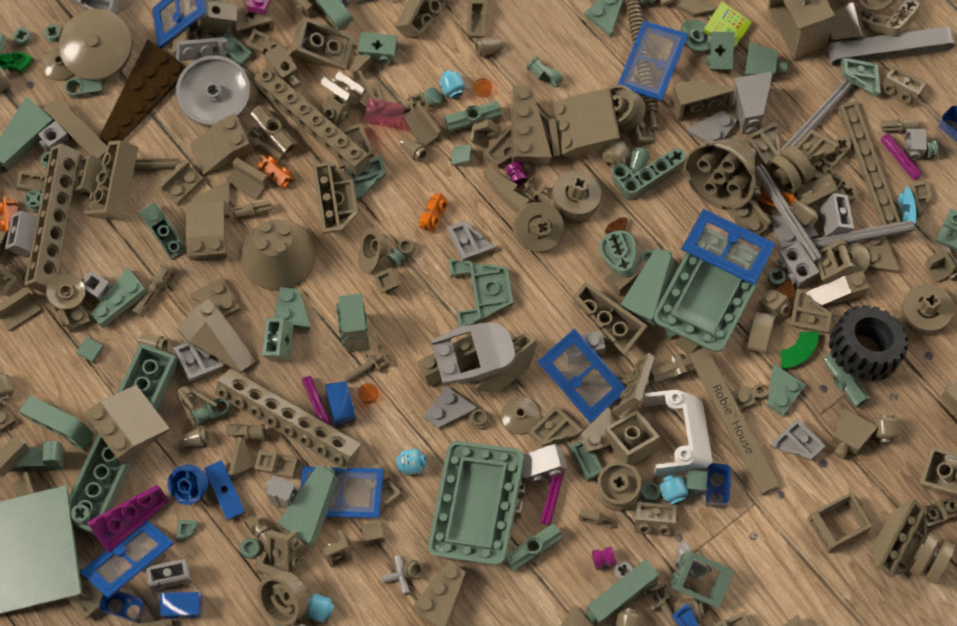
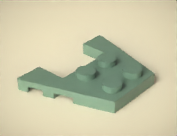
(490, 290)

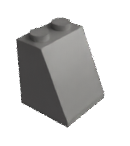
(750, 100)

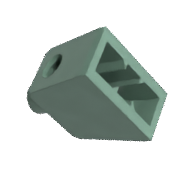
(763, 60)

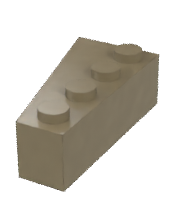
(527, 131)

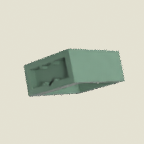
(719, 588)

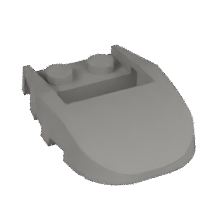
(492, 346)

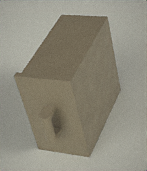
(802, 24)

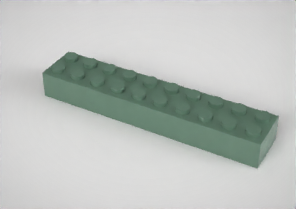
(102, 473)

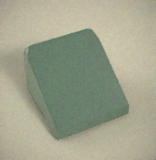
(461, 155)

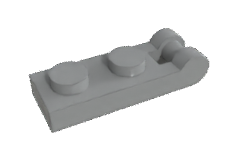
(200, 48)

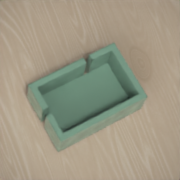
(352, 322)

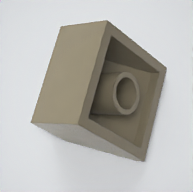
(632, 438)

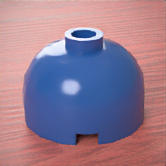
(187, 484)

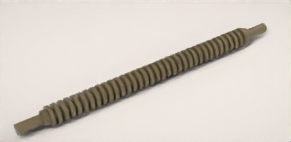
(635, 21)

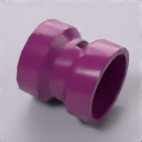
(516, 173)
(603, 558)

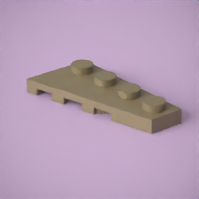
(500, 149)

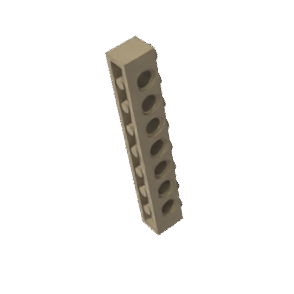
(312, 121)
(52, 217)
(288, 419)

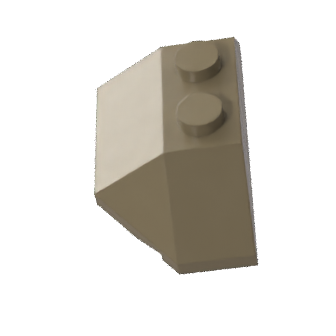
(334, 196)
(524, 351)
(901, 538)

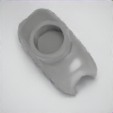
(697, 568)

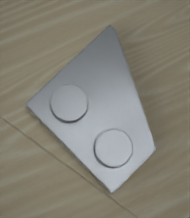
(713, 128)
(785, 235)
(468, 241)
(195, 362)
(448, 408)
(798, 441)

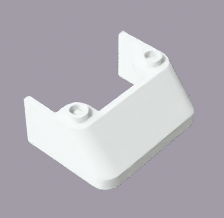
(698, 452)

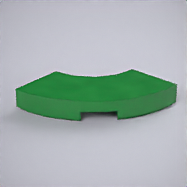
(16, 61)
(800, 351)

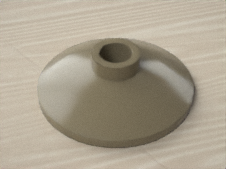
(55, 70)
(860, 258)
(65, 283)
(516, 423)

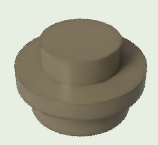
(406, 247)
(479, 419)
(413, 569)

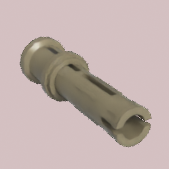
(158, 282)

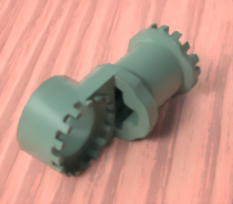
(551, 75)
(210, 411)

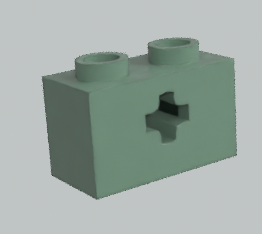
(726, 41)
(386, 46)
(277, 339)

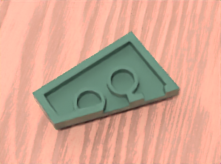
(119, 298)

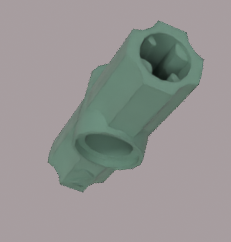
(462, 119)
(846, 382)
(543, 540)

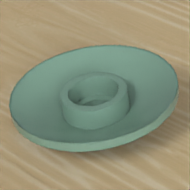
(696, 37)

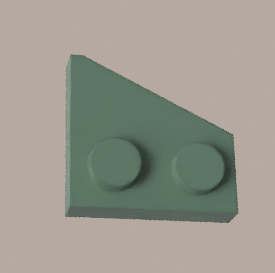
(369, 177)

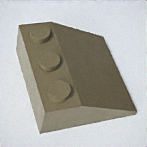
(586, 123)
(127, 422)

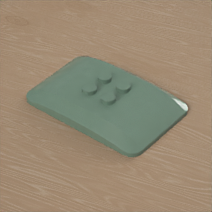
(703, 303)
(476, 502)

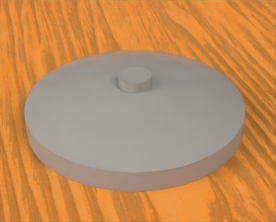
(212, 90)

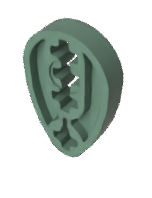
(611, 256)

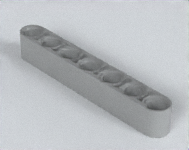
(892, 46)

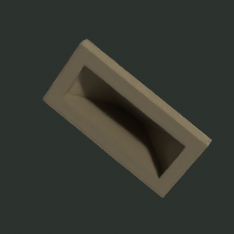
(241, 461)

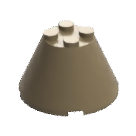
(722, 172)
(277, 254)

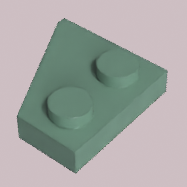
(604, 14)
(862, 75)
(292, 308)
(783, 390)

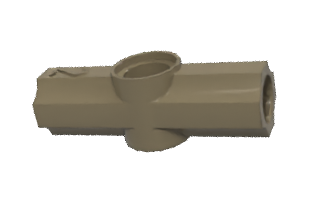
(280, 136)
(676, 367)

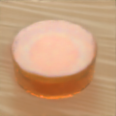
(482, 87)
(368, 393)

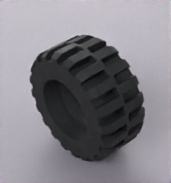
(879, 327)

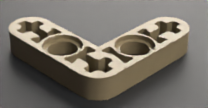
(888, 24)
(829, 166)

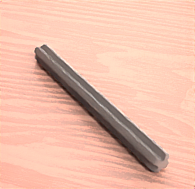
(821, 113)
(787, 213)
(866, 234)

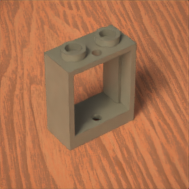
(823, 532)

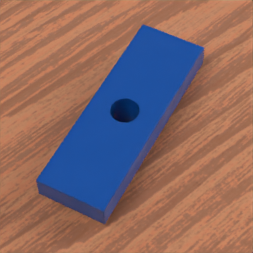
(220, 480)

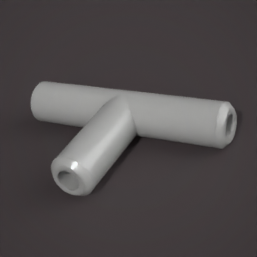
(399, 575)

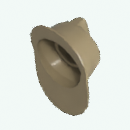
(372, 249)

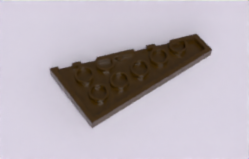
(145, 88)

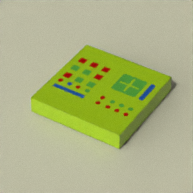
(727, 20)

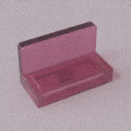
(384, 113)

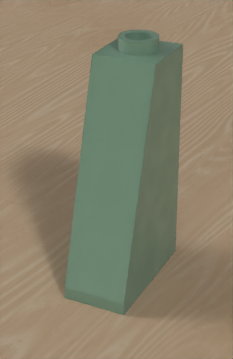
(22, 133)
(650, 286)
(310, 506)
(622, 593)

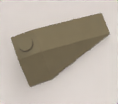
(211, 332)

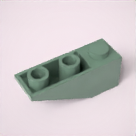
(162, 230)

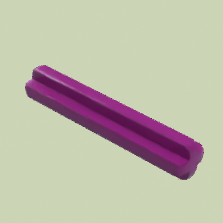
(901, 156)
(316, 400)
(551, 500)

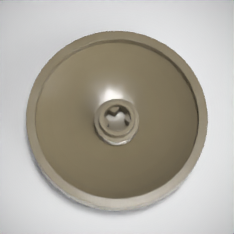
(95, 44)

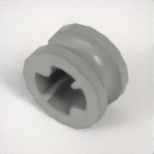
(622, 564)

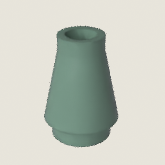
(638, 159)

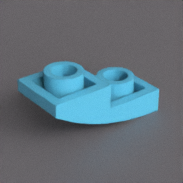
(907, 205)

